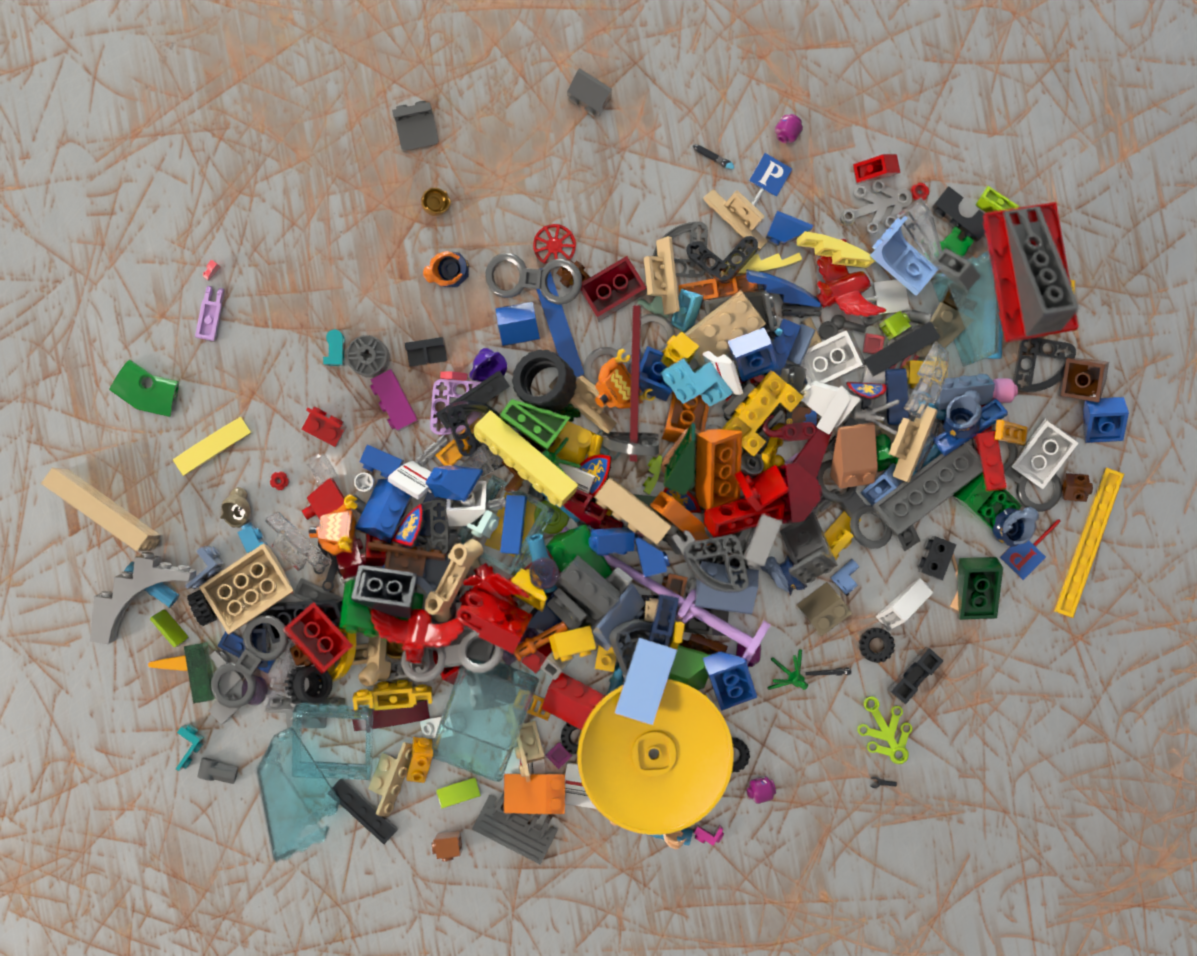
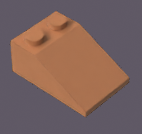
(854, 456)

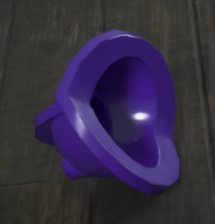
(487, 364)

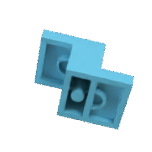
(689, 383)

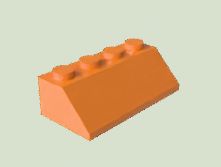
(716, 463)

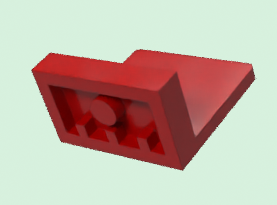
(324, 428)
(763, 488)

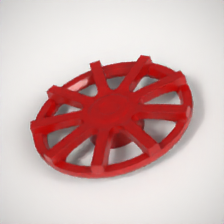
(554, 244)

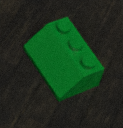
(575, 542)

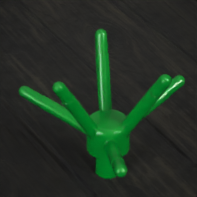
(555, 459)
(795, 677)

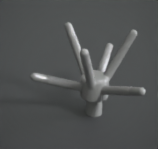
(870, 415)

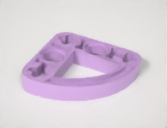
(450, 393)

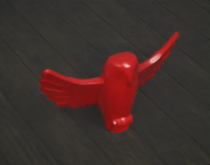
(845, 289)
(492, 584)
(416, 632)

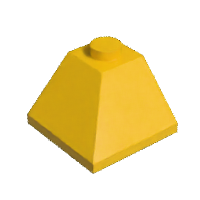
(537, 596)

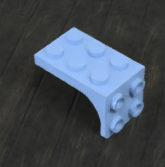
(902, 259)

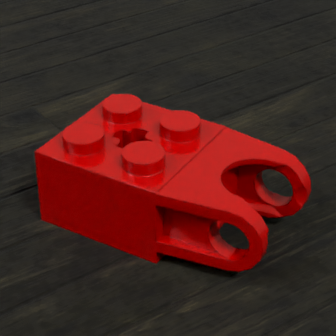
(495, 620)

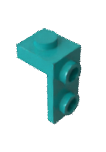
(190, 734)

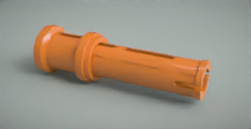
(529, 642)

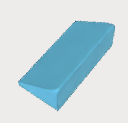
(689, 307)

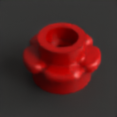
(923, 188)
(284, 480)

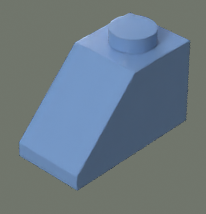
(882, 486)

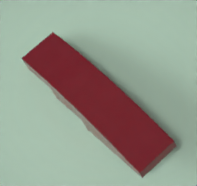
(589, 512)

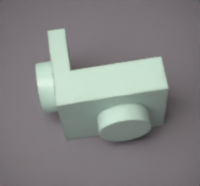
(486, 526)

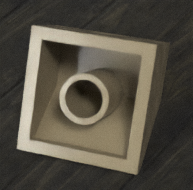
(824, 609)

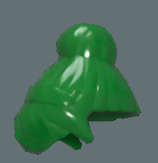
(883, 447)

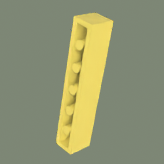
(525, 459)

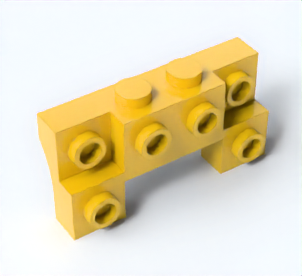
(758, 407)
(392, 695)

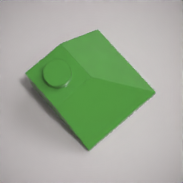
(689, 667)

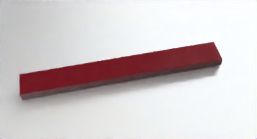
(635, 378)

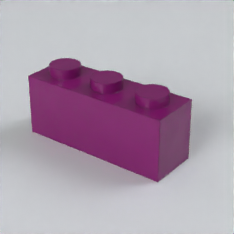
(393, 400)

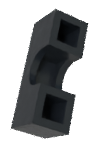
(947, 207)
(921, 667)

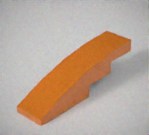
(713, 289)

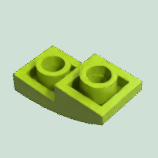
(655, 468)
(458, 793)

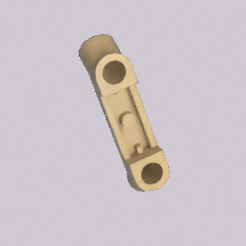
(462, 557)
(377, 668)

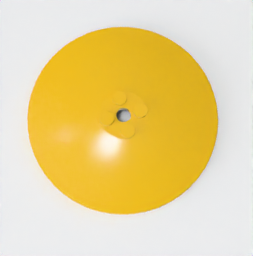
(663, 791)

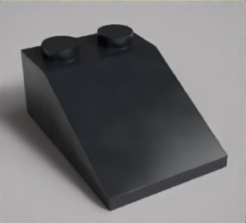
(386, 590)

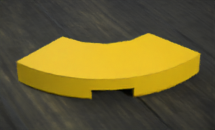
(772, 448)
(677, 635)

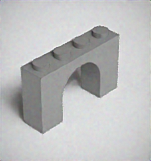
(760, 541)

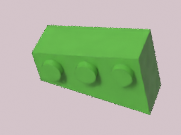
(533, 422)

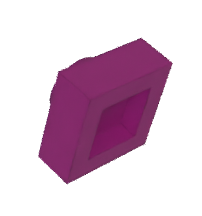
(558, 755)

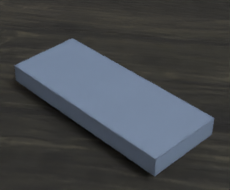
(801, 344)

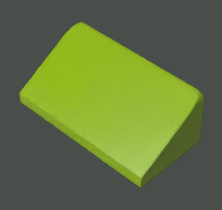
(994, 201)
(169, 628)

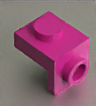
(705, 836)

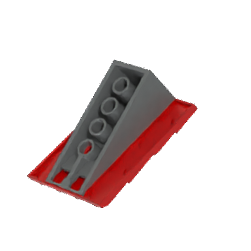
(1030, 272)

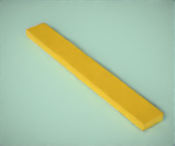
(1089, 542)

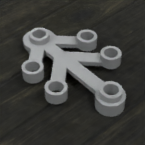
(880, 205)

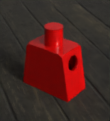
(324, 500)

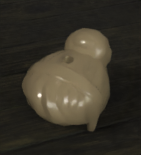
(232, 507)

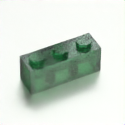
(199, 671)

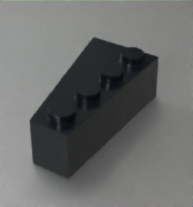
(288, 611)

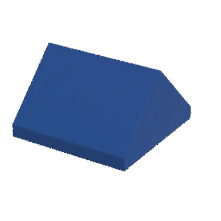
(517, 323)

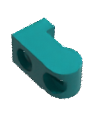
(336, 349)

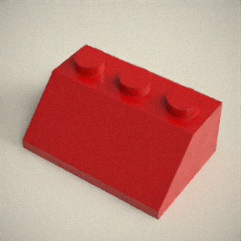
(317, 637)
(571, 700)

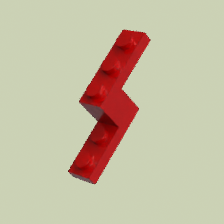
(991, 459)

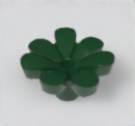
(569, 411)

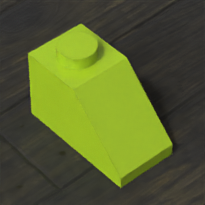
(895, 325)

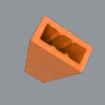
(679, 516)

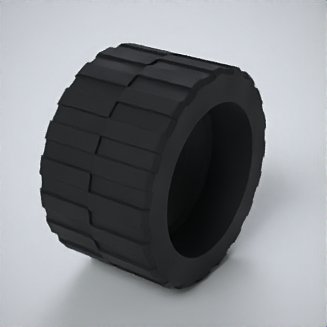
(530, 366)

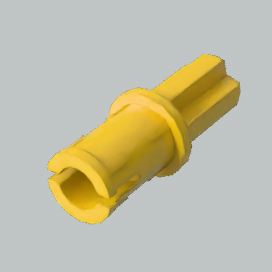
(595, 446)

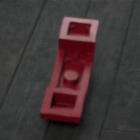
(395, 717)

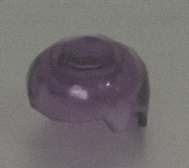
(544, 573)
(260, 693)

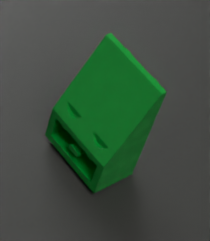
(985, 504)

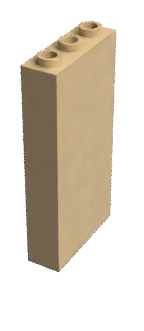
(101, 509)

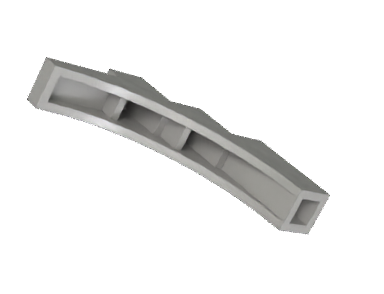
(110, 606)
(553, 667)

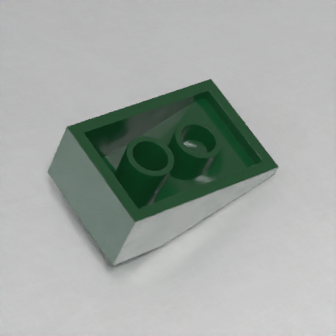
(680, 469)
(979, 587)

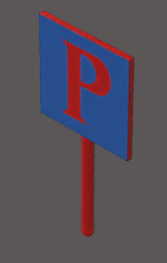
(1026, 556)

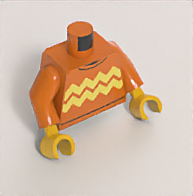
(615, 384)
(337, 528)

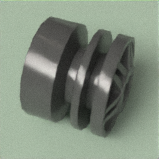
(373, 366)

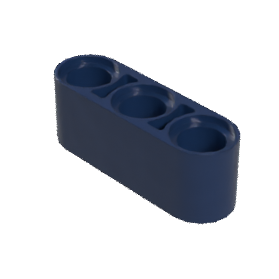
(896, 390)

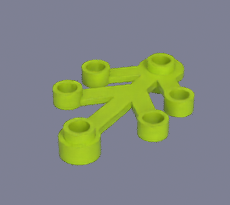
(887, 733)

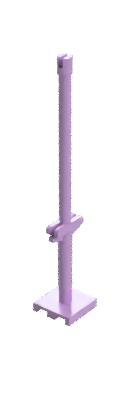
(689, 610)

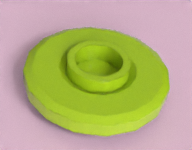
(559, 519)

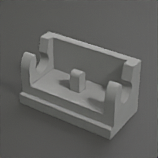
(679, 542)

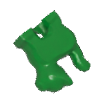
(954, 244)

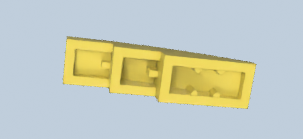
(840, 251)
(769, 264)
(211, 446)

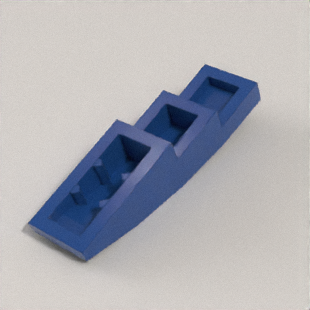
(788, 291)

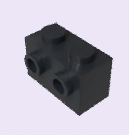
(936, 558)

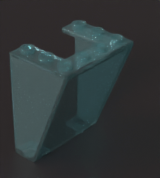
(977, 310)
(293, 796)

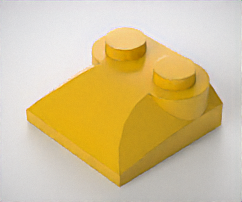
(576, 446)

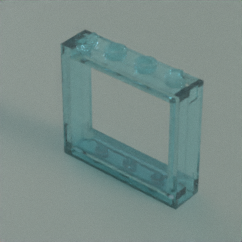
(544, 518)
(339, 770)

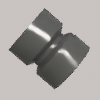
(751, 465)

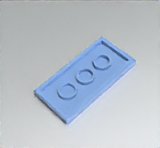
(645, 681)

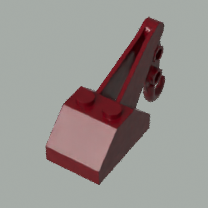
(802, 472)

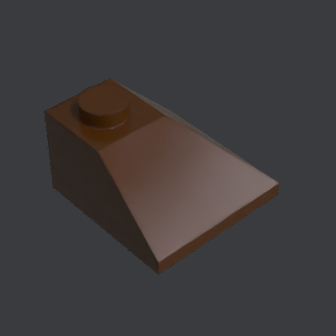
(1084, 379)

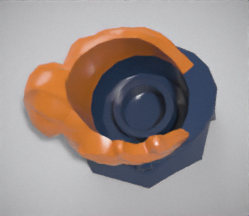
(447, 269)

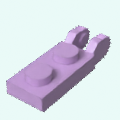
(209, 315)

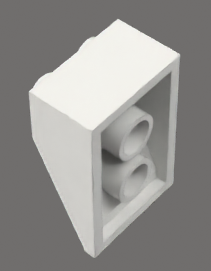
(833, 358)
(1044, 453)

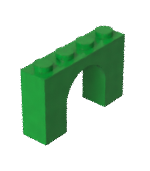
(357, 617)

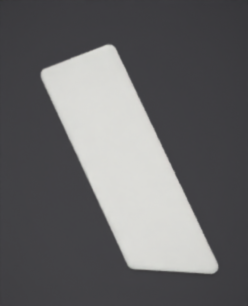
(834, 410)

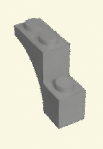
(227, 683)

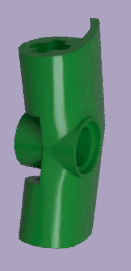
(131, 388)

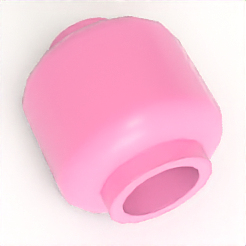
(1004, 390)

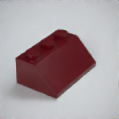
(613, 288)

